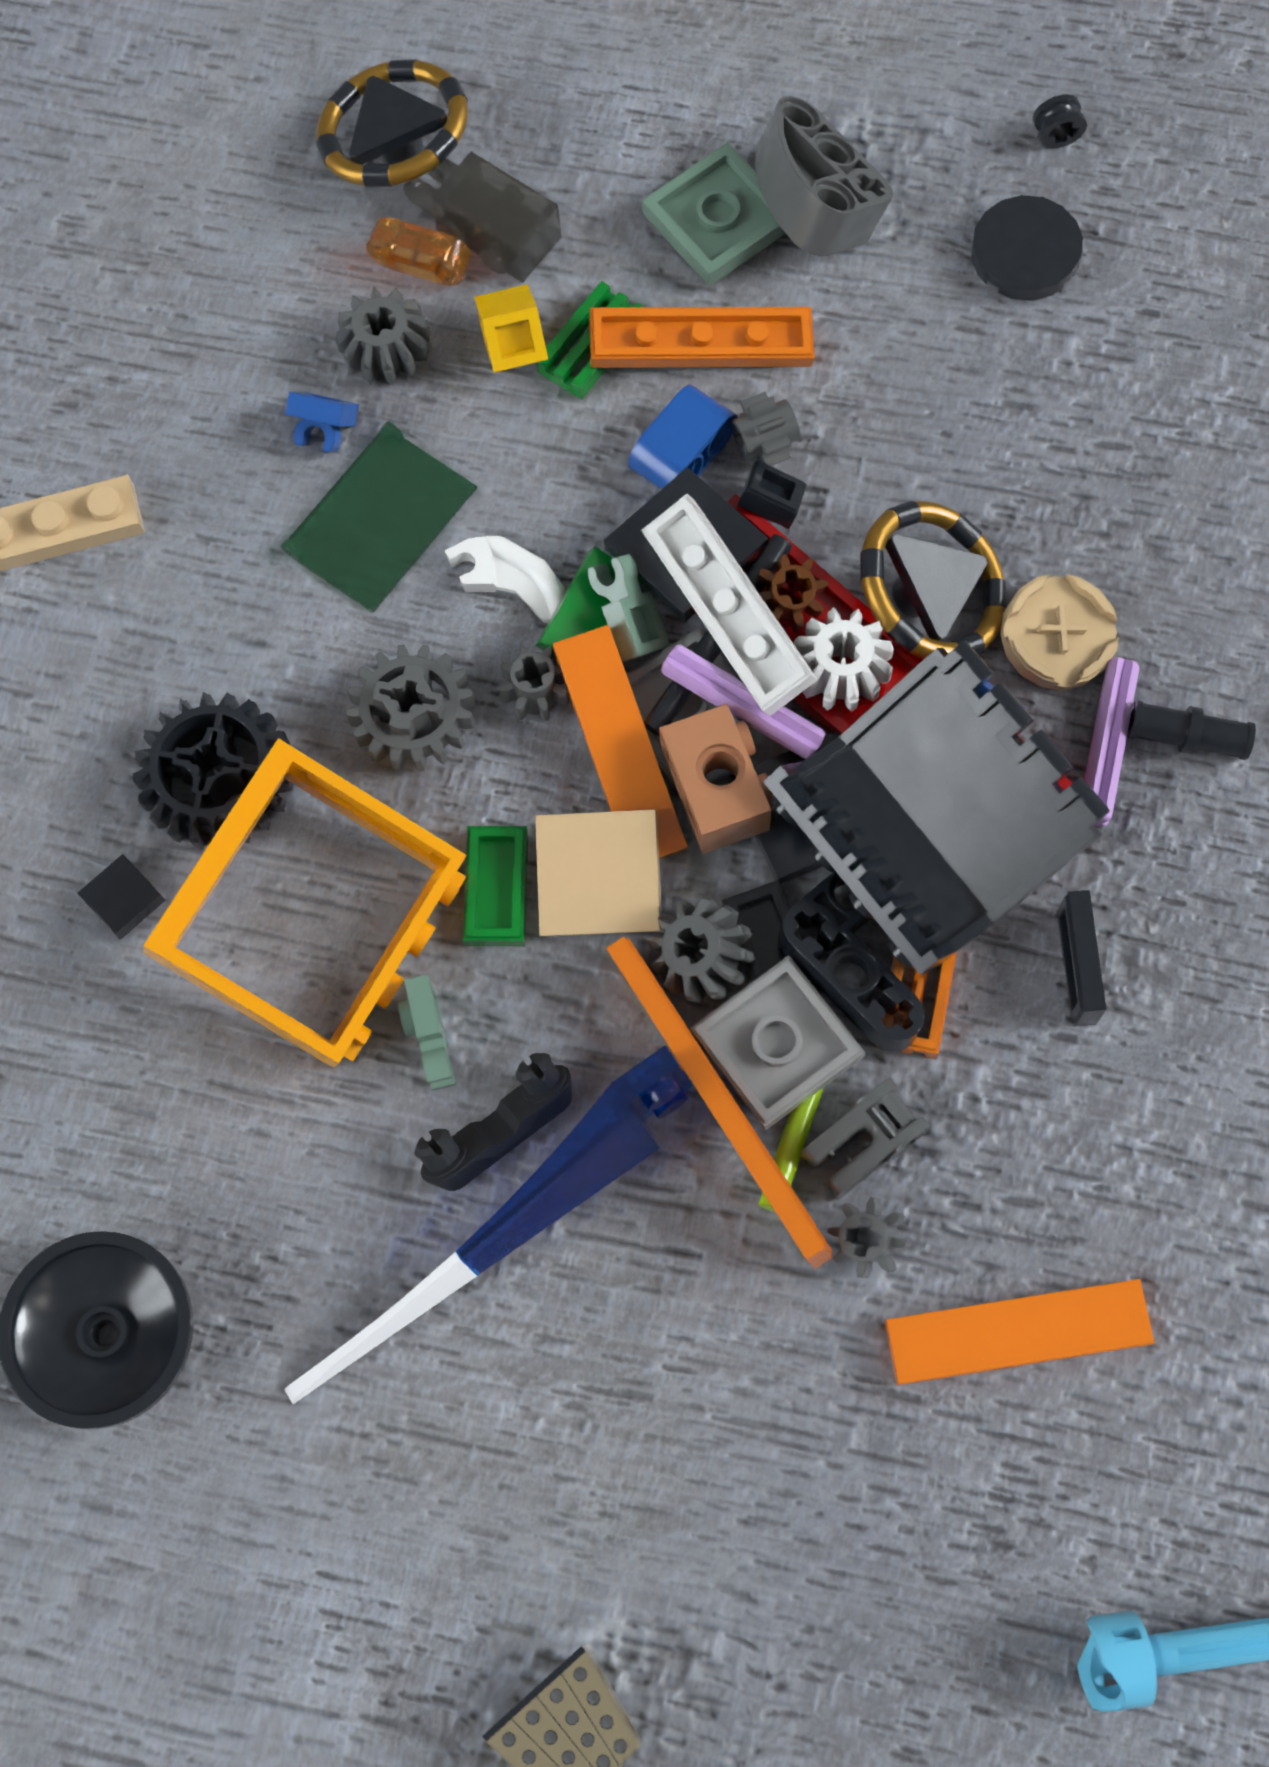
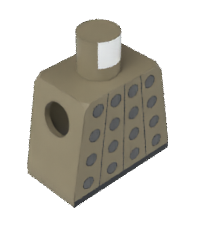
(567, 1721)

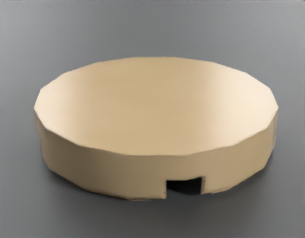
(1059, 632)

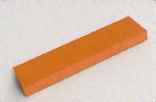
(701, 337)
(616, 731)
(1019, 1332)

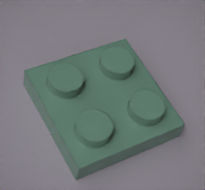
(714, 214)

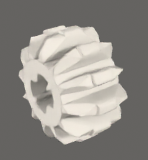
(849, 640)

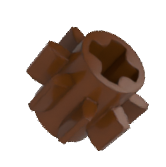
(798, 579)

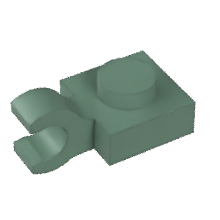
(631, 614)

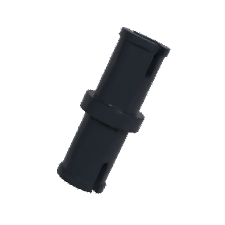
(1191, 730)

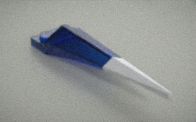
(593, 1155)

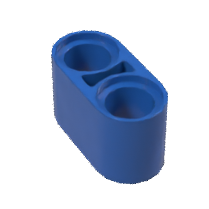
(682, 436)

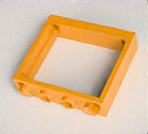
(411, 936)

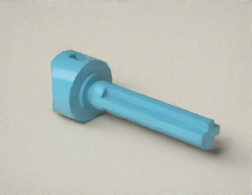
(1126, 1653)

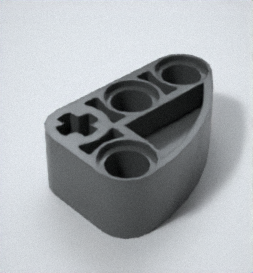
(817, 181)

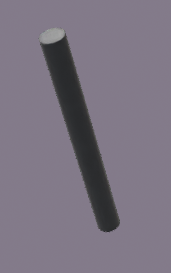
(707, 648)

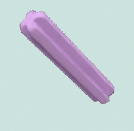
(723, 688)
(1111, 731)

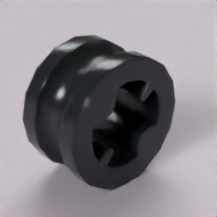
(1059, 121)

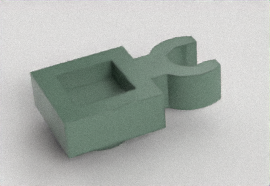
(422, 1017)

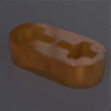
(418, 251)

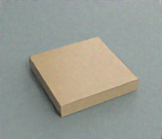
(598, 873)

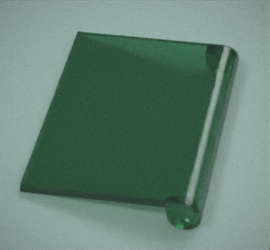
(378, 518)

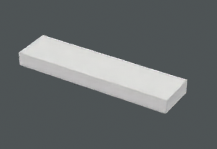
(729, 605)

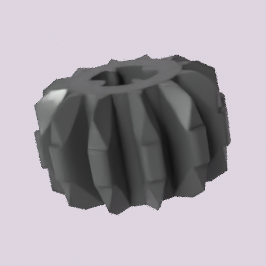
(383, 336)
(682, 941)

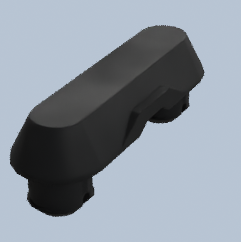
(464, 1156)

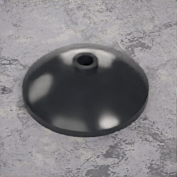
(55, 1322)

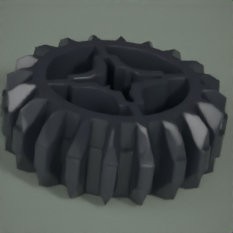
(173, 757)

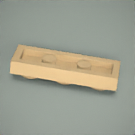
(69, 522)

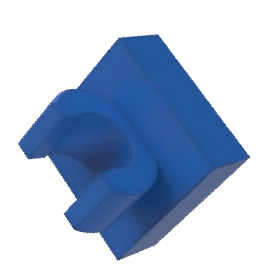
(321, 412)

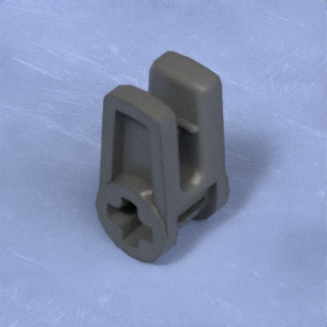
(867, 1119)

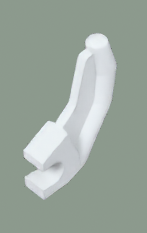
(509, 569)

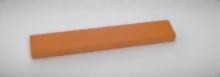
(721, 1103)

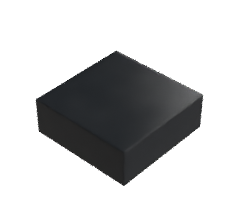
(772, 494)
(121, 896)

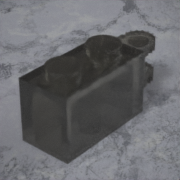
(490, 214)

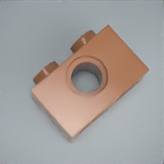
(717, 812)

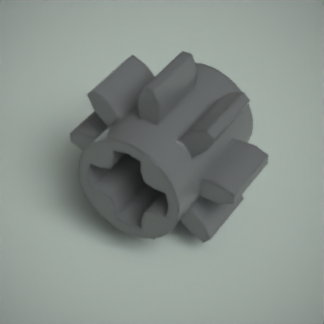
(765, 429)
(528, 699)
(857, 1250)

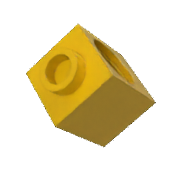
(511, 328)

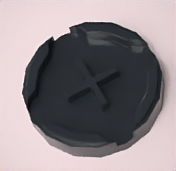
(1027, 247)

